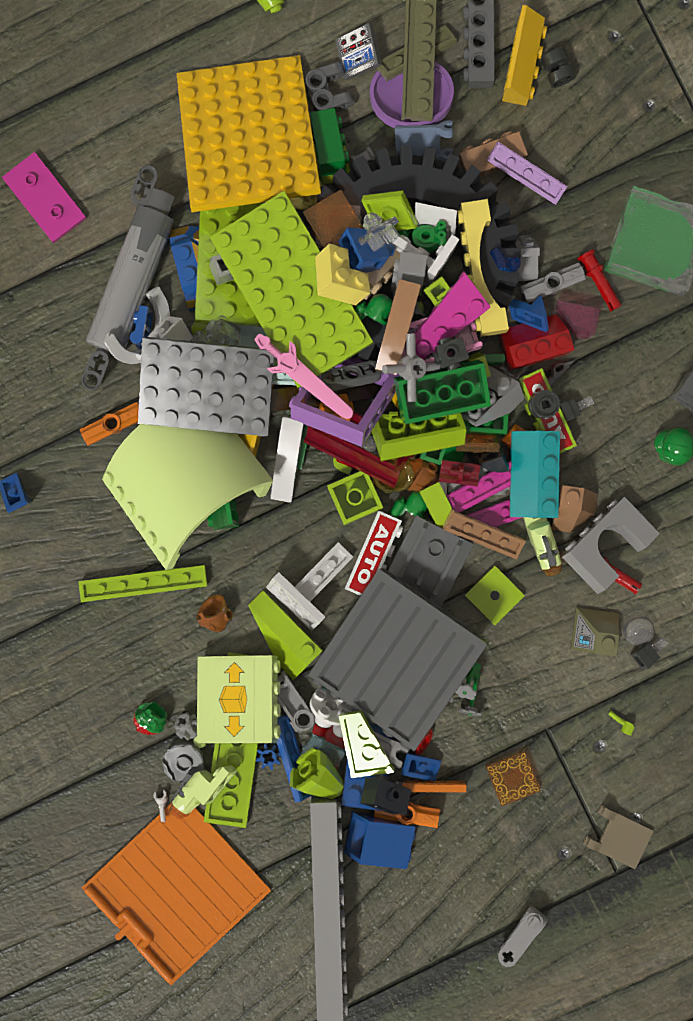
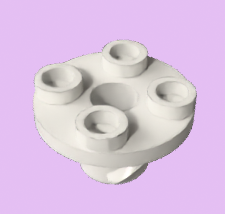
(327, 708)

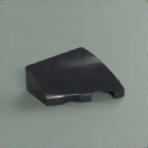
(492, 461)

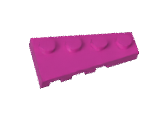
(454, 312)

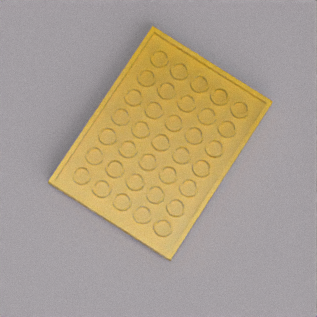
(246, 133)

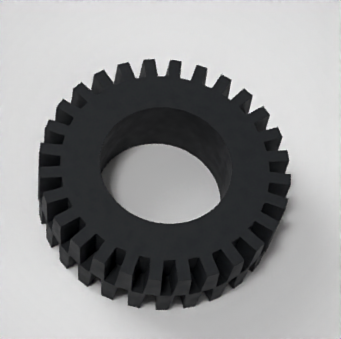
(436, 184)

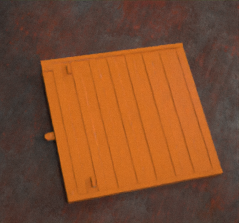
(176, 891)

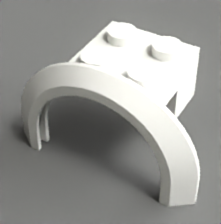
(165, 327)

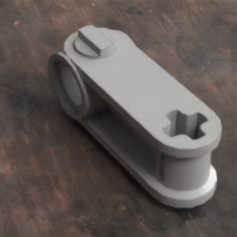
(294, 703)
(522, 936)

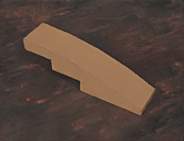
(398, 323)

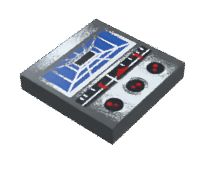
(358, 51)

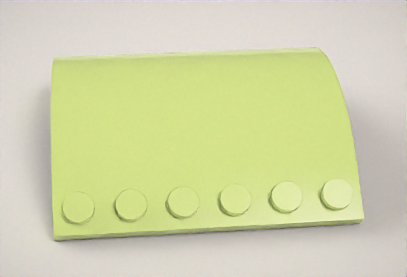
(177, 479)

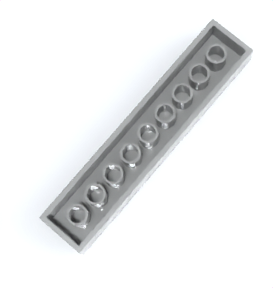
(328, 915)

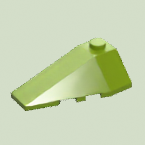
(284, 636)

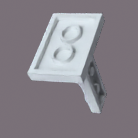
(433, 267)
(298, 598)

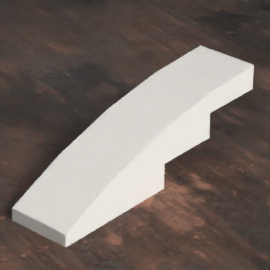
(287, 459)

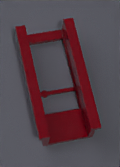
(355, 455)

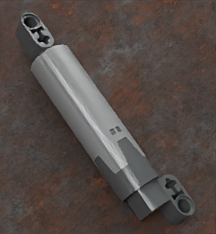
(132, 271)

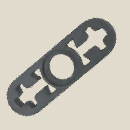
(362, 370)

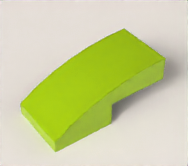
(436, 503)

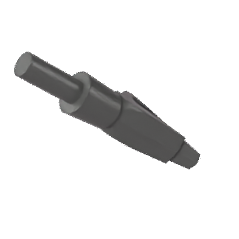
(555, 375)

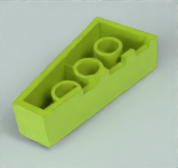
(399, 439)

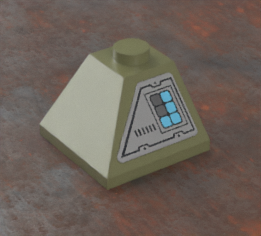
(595, 631)

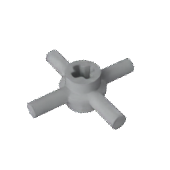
(411, 367)

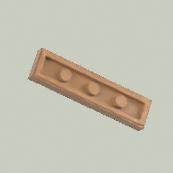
(483, 534)

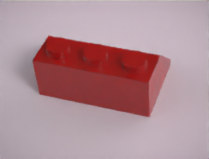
(530, 346)

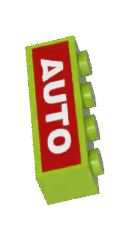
(537, 382)

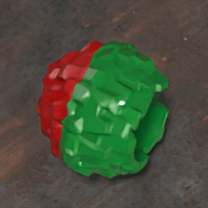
(150, 718)

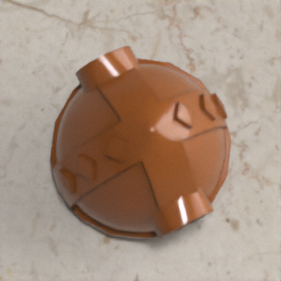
(425, 475)
(214, 614)

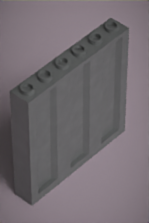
(398, 659)

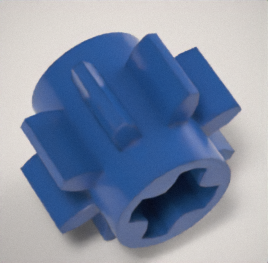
(262, 758)

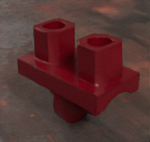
(459, 473)

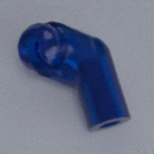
(503, 263)

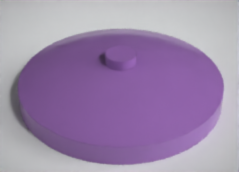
(387, 98)

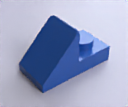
(531, 315)
(13, 493)
(421, 766)

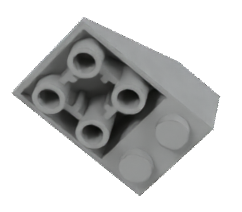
(504, 397)

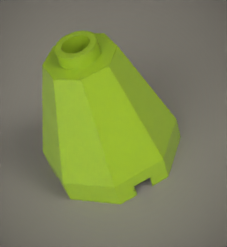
(316, 775)

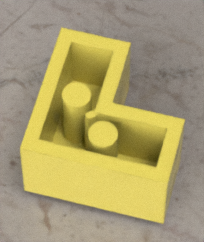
(336, 278)

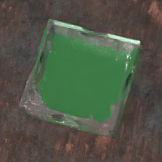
(654, 242)

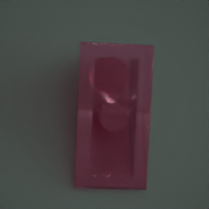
(578, 318)

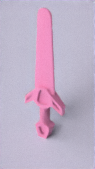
(293, 367)

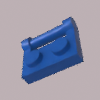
(143, 321)

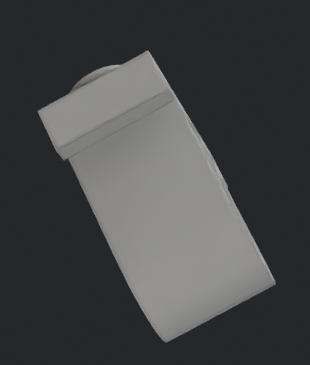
(529, 258)

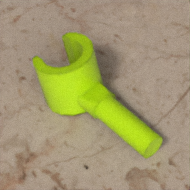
(627, 727)

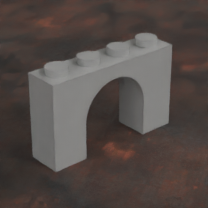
(585, 555)

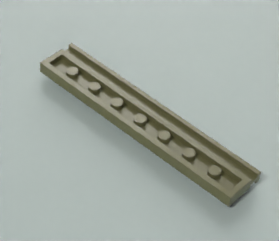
(419, 60)

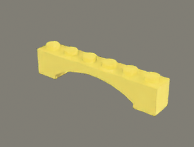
(474, 218)

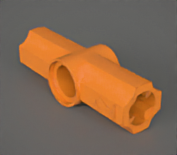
(99, 429)
(421, 816)

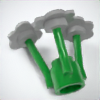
(466, 691)

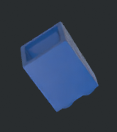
(379, 841)

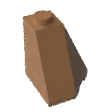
(574, 508)

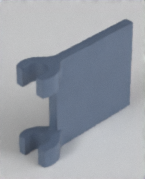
(424, 136)

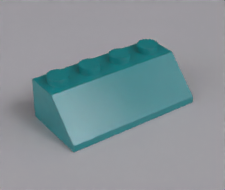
(534, 474)

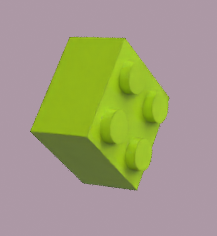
(354, 497)

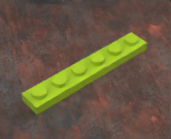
(143, 583)

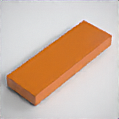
(434, 786)

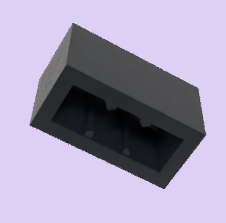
(385, 795)

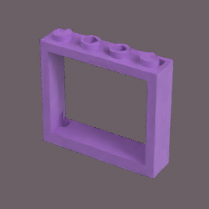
(337, 426)

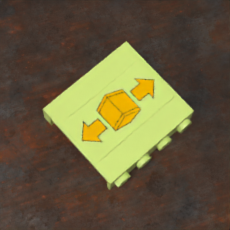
(238, 699)

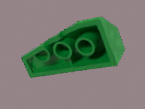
(224, 517)

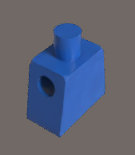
(362, 256)

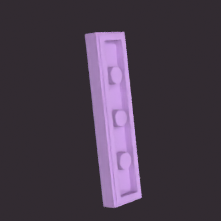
(526, 173)

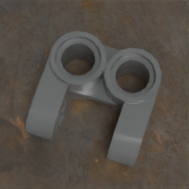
(327, 74)

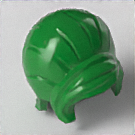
(674, 446)

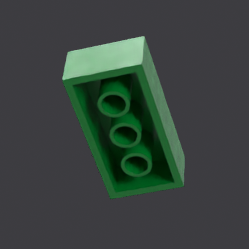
(444, 392)

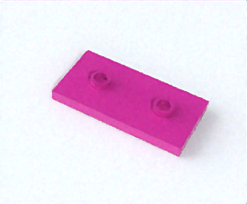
(44, 197)

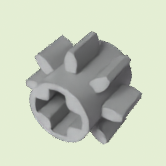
(186, 726)

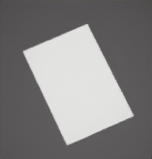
(430, 215)

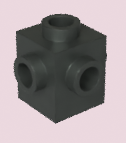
(458, 351)

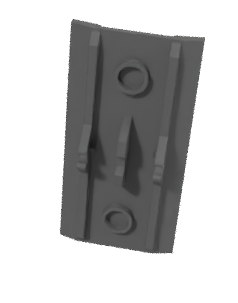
(430, 559)

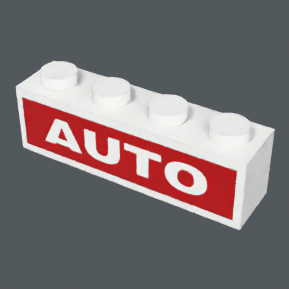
(374, 552)

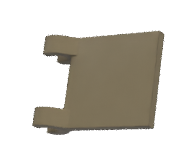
(621, 838)

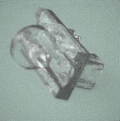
(377, 230)

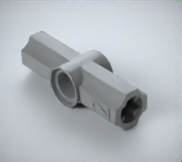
(564, 278)

